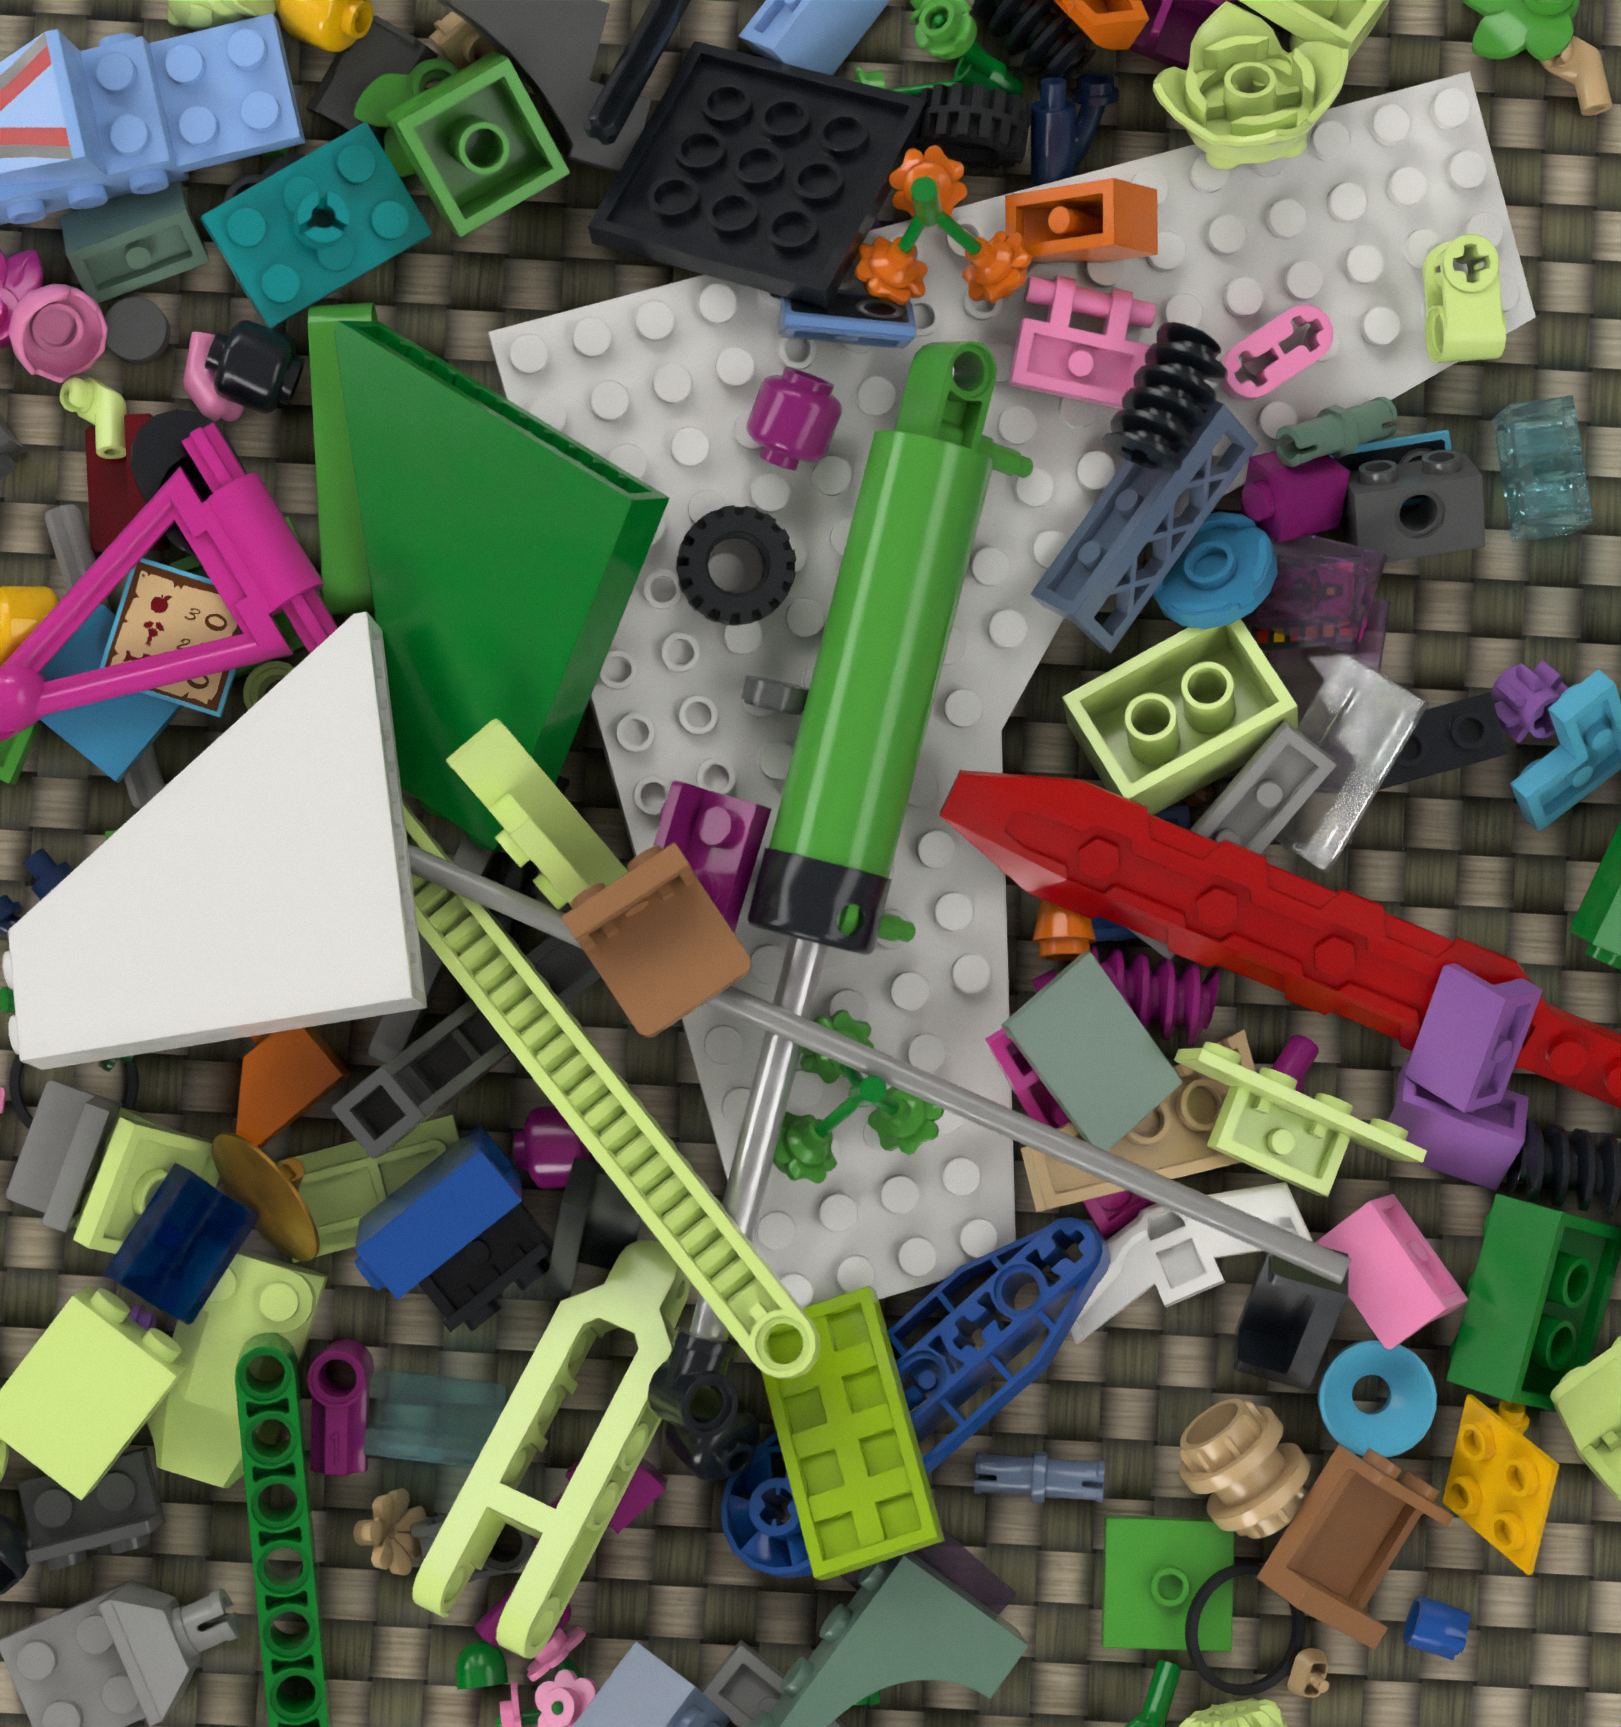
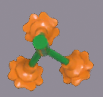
(929, 191)

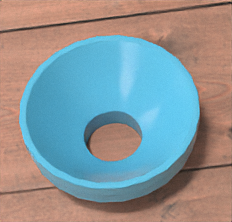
(1401, 1419)

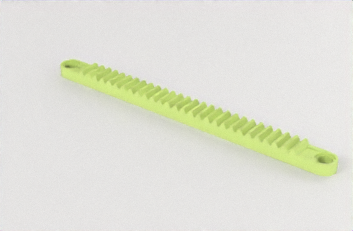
(600, 1107)

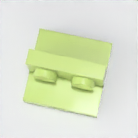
(131, 1171)

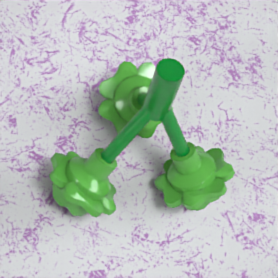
(900, 1121)

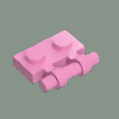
(1078, 362)

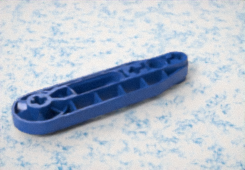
(944, 1368)

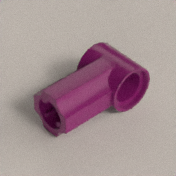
(339, 1412)

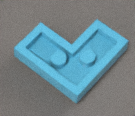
(1588, 753)

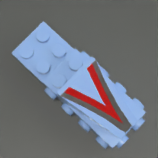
(137, 113)

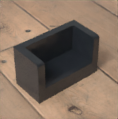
(1287, 1322)

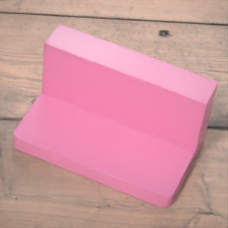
(1393, 1271)

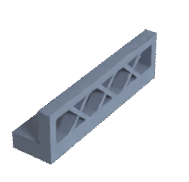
(1135, 511)

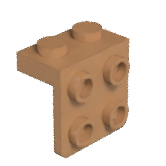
(657, 940)

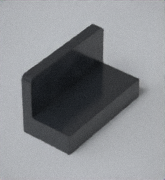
(591, 1226)

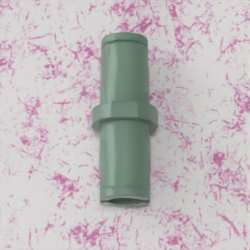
(1336, 431)

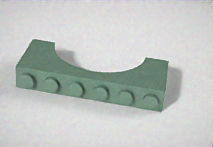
(895, 1631)

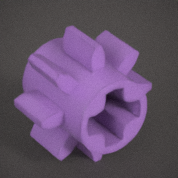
(1524, 700)

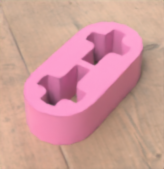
(1283, 365)

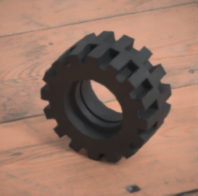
(975, 125)
(744, 524)

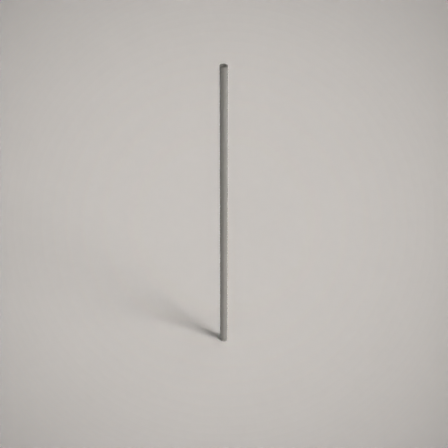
(926, 1086)

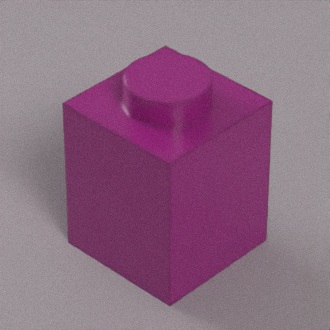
(1294, 499)

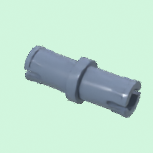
(1039, 1477)

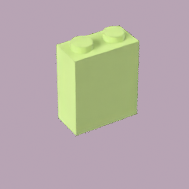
(87, 1389)

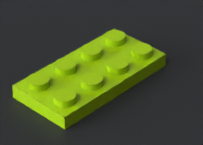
(850, 1441)

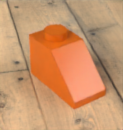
(1086, 221)
(283, 1081)

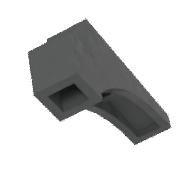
(555, 54)
(448, 1058)

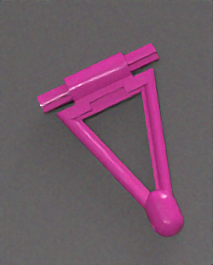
(245, 554)

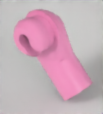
(200, 382)

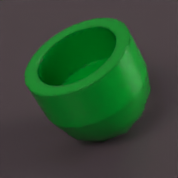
(480, 1666)

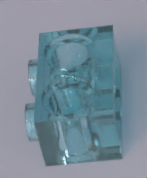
(1542, 468)

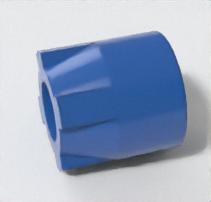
(1436, 1627)

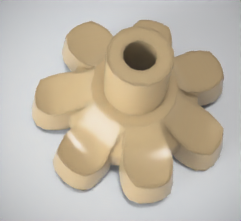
(391, 1532)

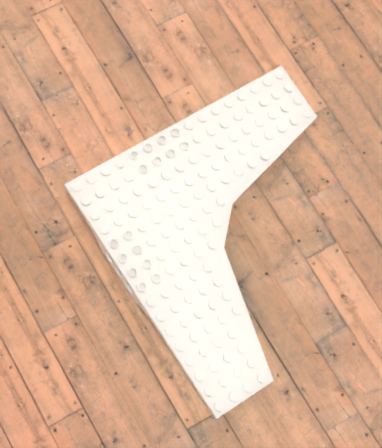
(668, 395)

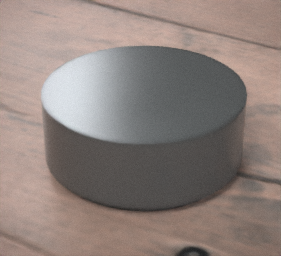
(137, 330)
(774, 695)

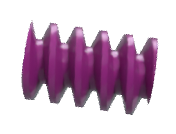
(1163, 995)

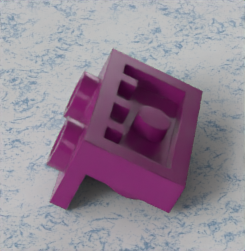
(717, 839)

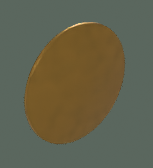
(269, 1191)

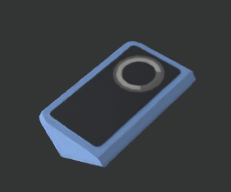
(849, 320)

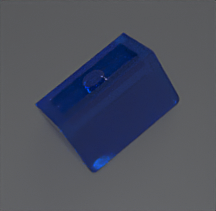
(182, 1244)

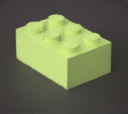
(1179, 714)

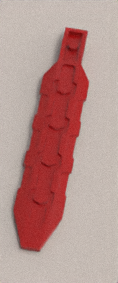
(1249, 916)

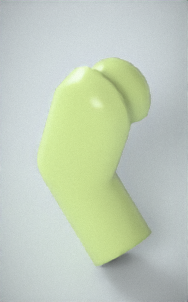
(100, 407)

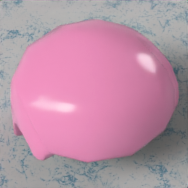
(57, 332)

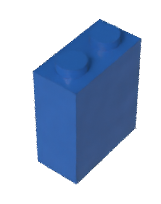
(436, 1213)

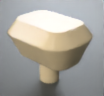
(1309, 1673)

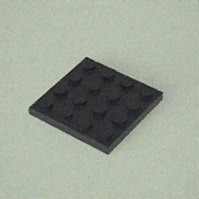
(759, 173)

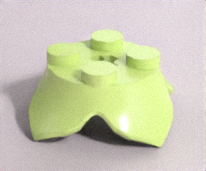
(1246, 93)

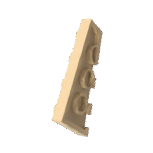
(1166, 1141)

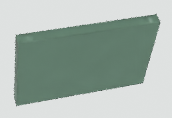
(1092, 1053)

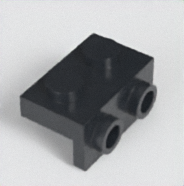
(502, 1254)

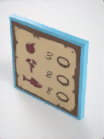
(168, 612)

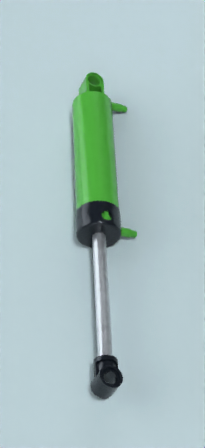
(854, 769)

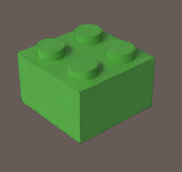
(477, 143)

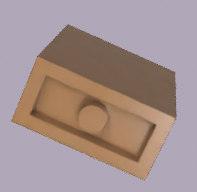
(1348, 1540)

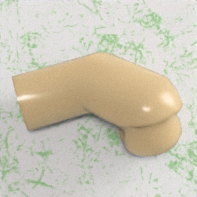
(1583, 67)

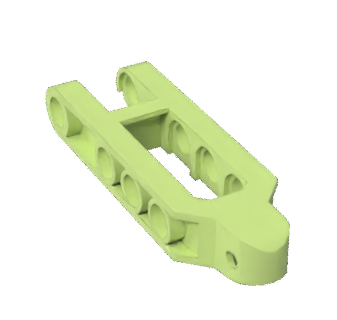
(638, 1298)

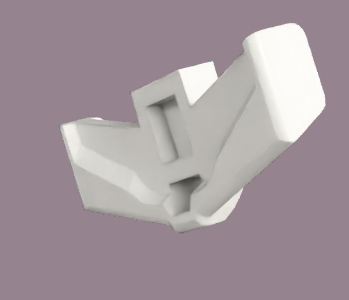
(1178, 1253)

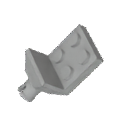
(114, 1656)

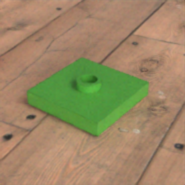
(1152, 1577)

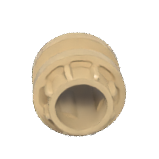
(1238, 1460)

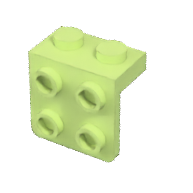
(1591, 1413)

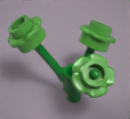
(949, 33)

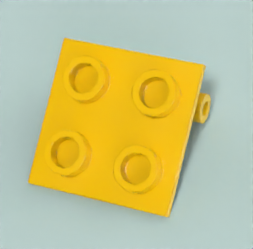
(1501, 1480)

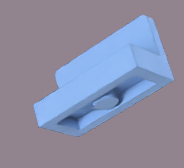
(810, 32)

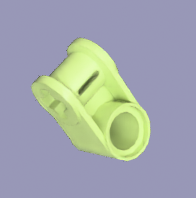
(1461, 309)

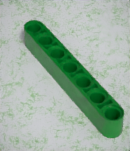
(282, 1528)

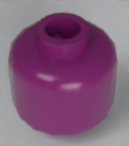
(794, 418)
(548, 1148)

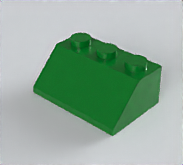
(1533, 1301)

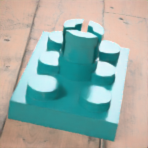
(316, 225)

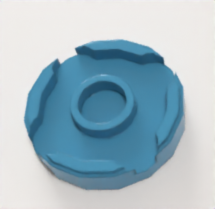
(1219, 574)

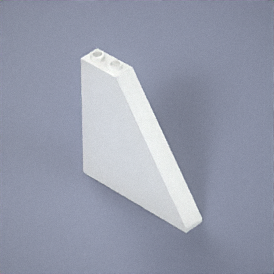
(244, 891)

